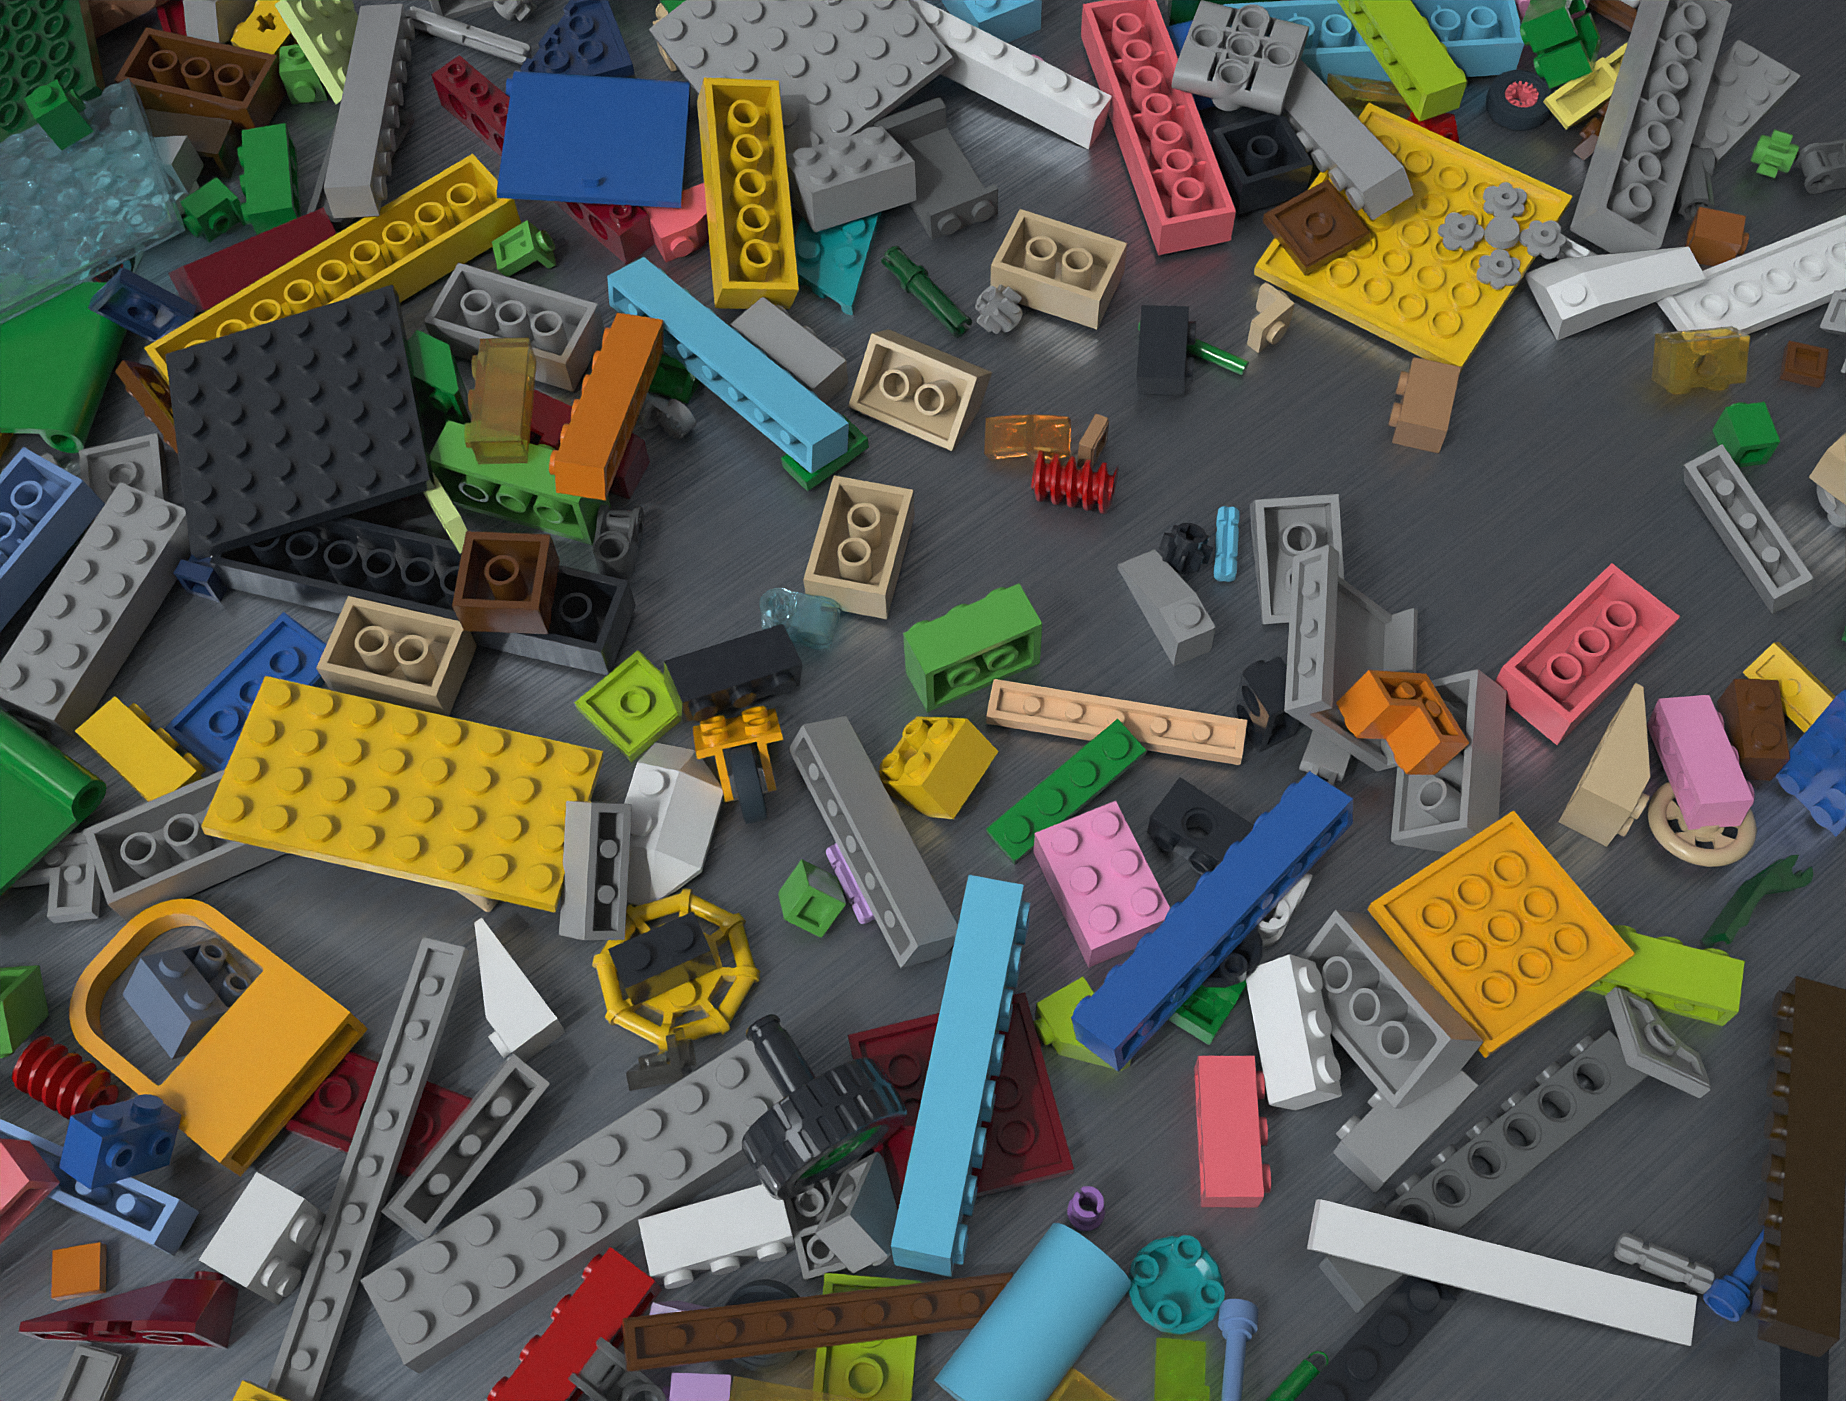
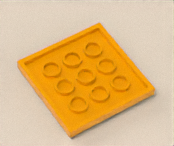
(1501, 931)

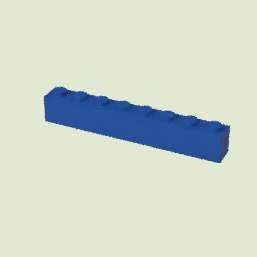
(1211, 920)

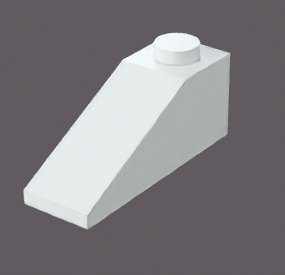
(511, 1002)

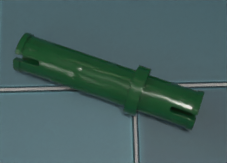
(916, 280)

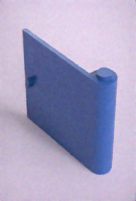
(594, 139)

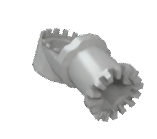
(670, 415)

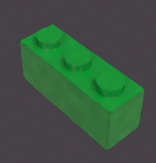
(269, 177)

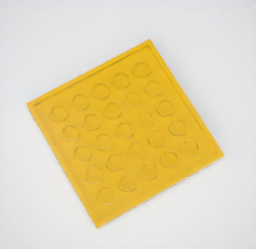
(1404, 277)

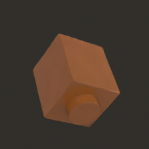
(1716, 236)

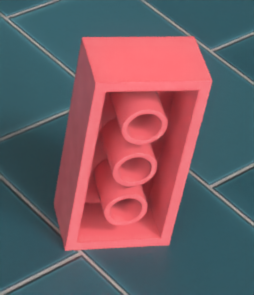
(1585, 653)

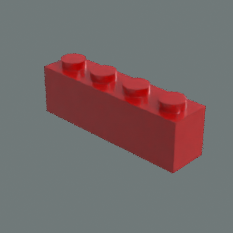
(610, 1292)

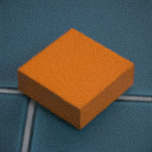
(79, 1271)

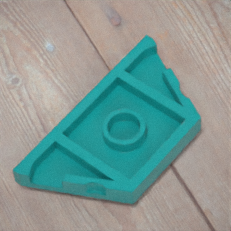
(836, 258)

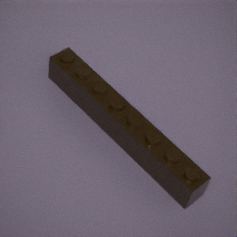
(1804, 1171)

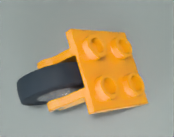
(747, 780)

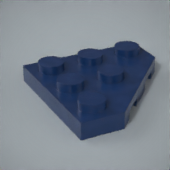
(583, 43)

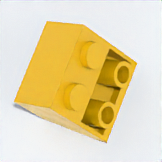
(936, 765)

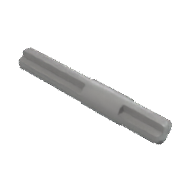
(469, 35)

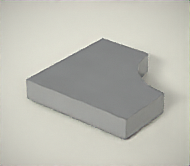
(1652, 1046)

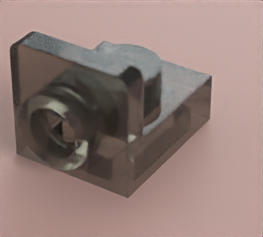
(656, 1069)

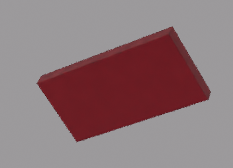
(338, 1102)

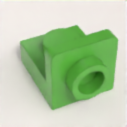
(522, 247)

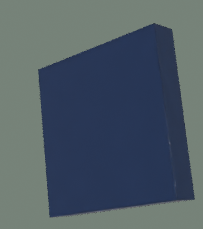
(141, 305)

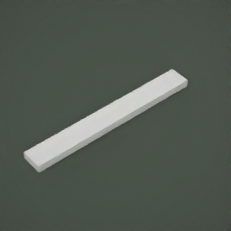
(1502, 1272)

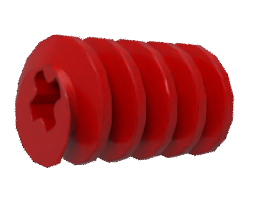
(1073, 483)
(62, 1079)

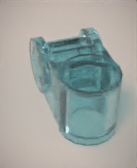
(806, 617)

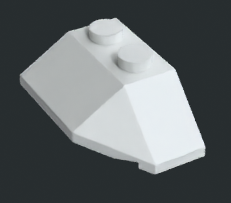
(671, 821)

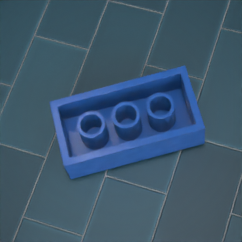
(1819, 768)

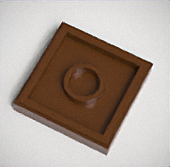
(1316, 227)

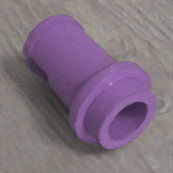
(1082, 1219)

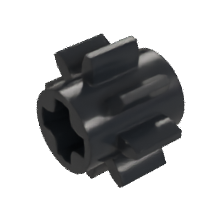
(1186, 548)

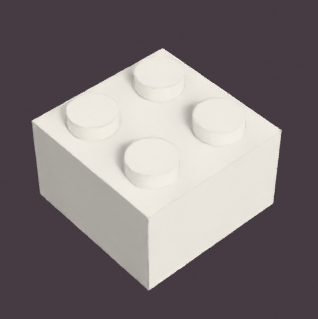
(266, 1239)

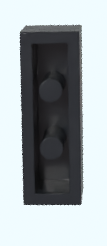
(732, 673)

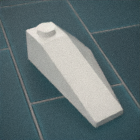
(1602, 287)

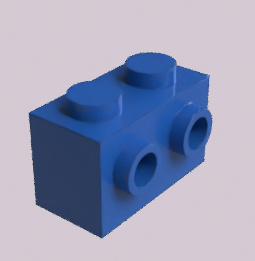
(119, 1141)

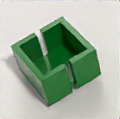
(1563, 45)

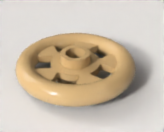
(1683, 843)

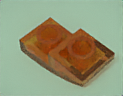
(1026, 435)

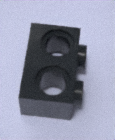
(1262, 704)

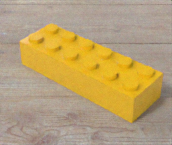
(747, 193)

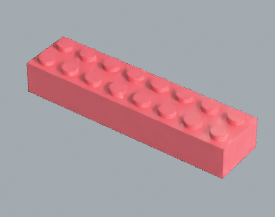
(1157, 126)

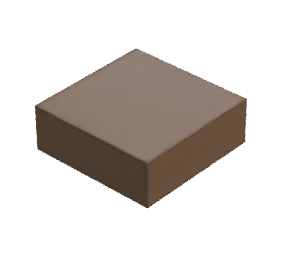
(1093, 440)

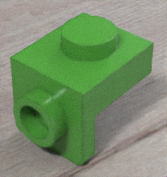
(300, 77)

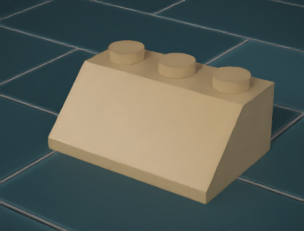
(918, 388)

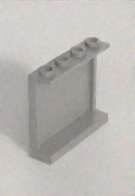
(1333, 643)

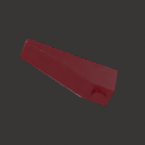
(162, 1314)

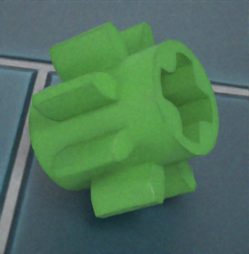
(1774, 153)

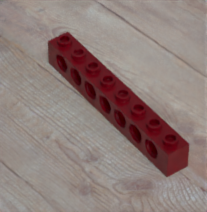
(484, 112)

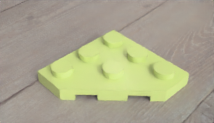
(325, 35)

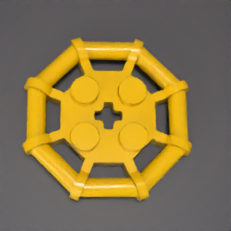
(691, 995)

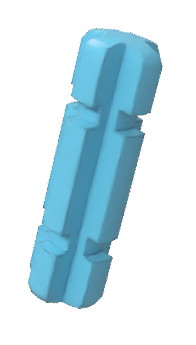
(1226, 544)

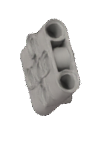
(1240, 57)

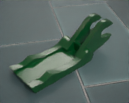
(1737, 912)

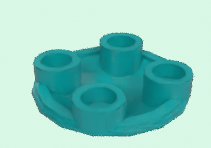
(1176, 1284)

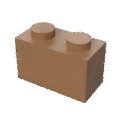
(1425, 404)

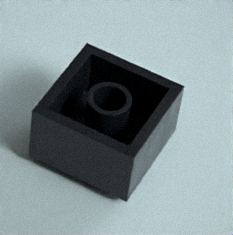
(1261, 161)

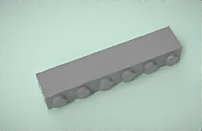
(1344, 146)
(874, 841)

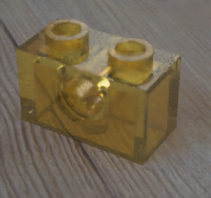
(1679, 351)

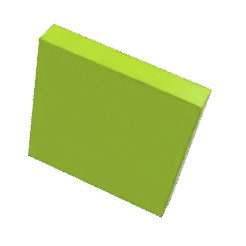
(630, 706)

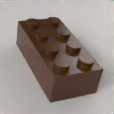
(204, 78)

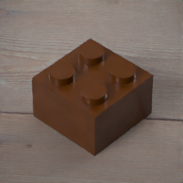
(506, 582)

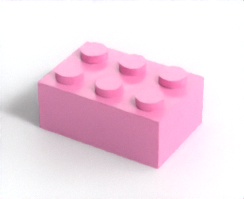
(1100, 882)

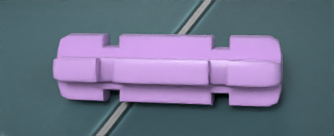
(849, 885)

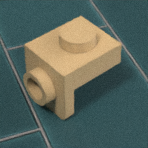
(1273, 319)

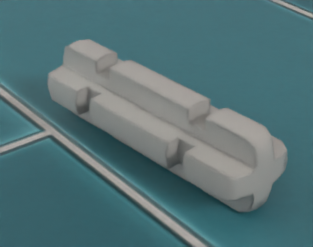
(1664, 1263)

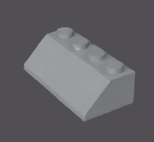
(1465, 794)
(1387, 1011)

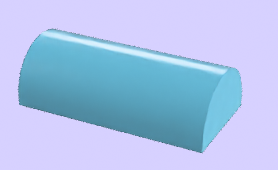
(1037, 1322)

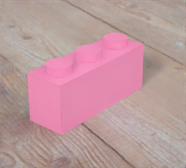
(1700, 762)

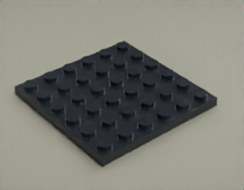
(297, 422)

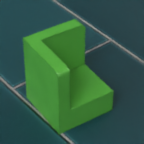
(811, 898)

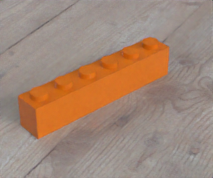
(608, 407)

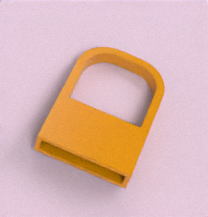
(251, 1064)

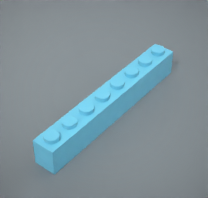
(732, 366)

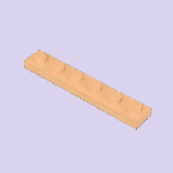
(1087, 715)

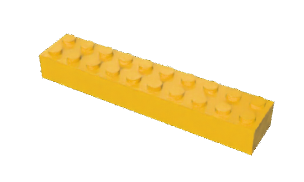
(405, 246)

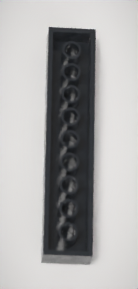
(420, 574)

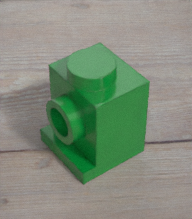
(212, 210)

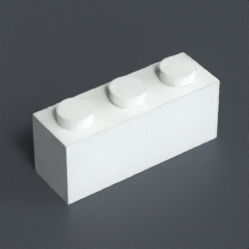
(1293, 1033)
(715, 1236)

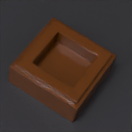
(1804, 364)

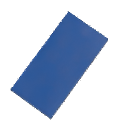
(216, 717)

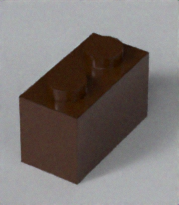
(1755, 726)

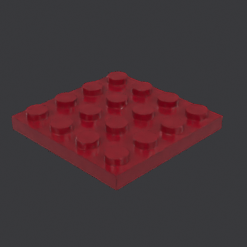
(1025, 1127)

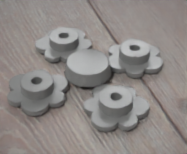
(1501, 233)

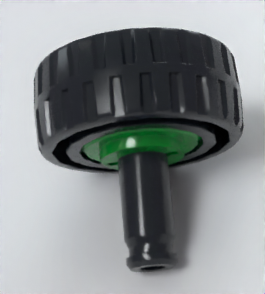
(821, 1120)

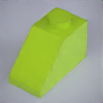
(1055, 1024)

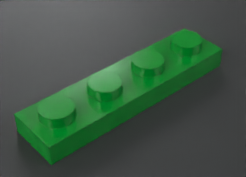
(1066, 790)

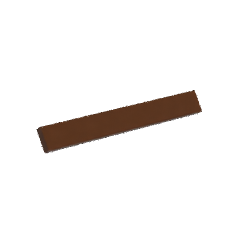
(808, 1322)

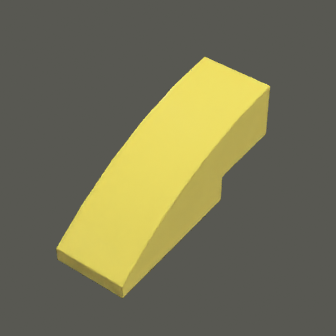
(1586, 94)

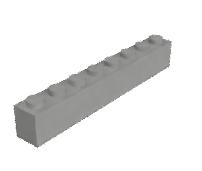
(369, 112)

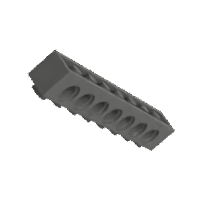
(1613, 1079)

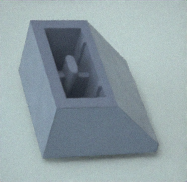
(185, 992)

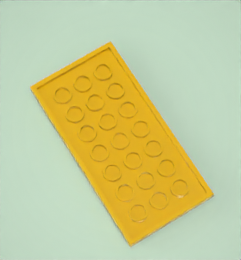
(402, 793)

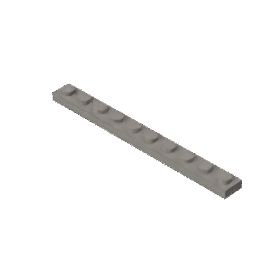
(368, 1173)

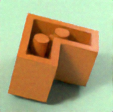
(1406, 714)

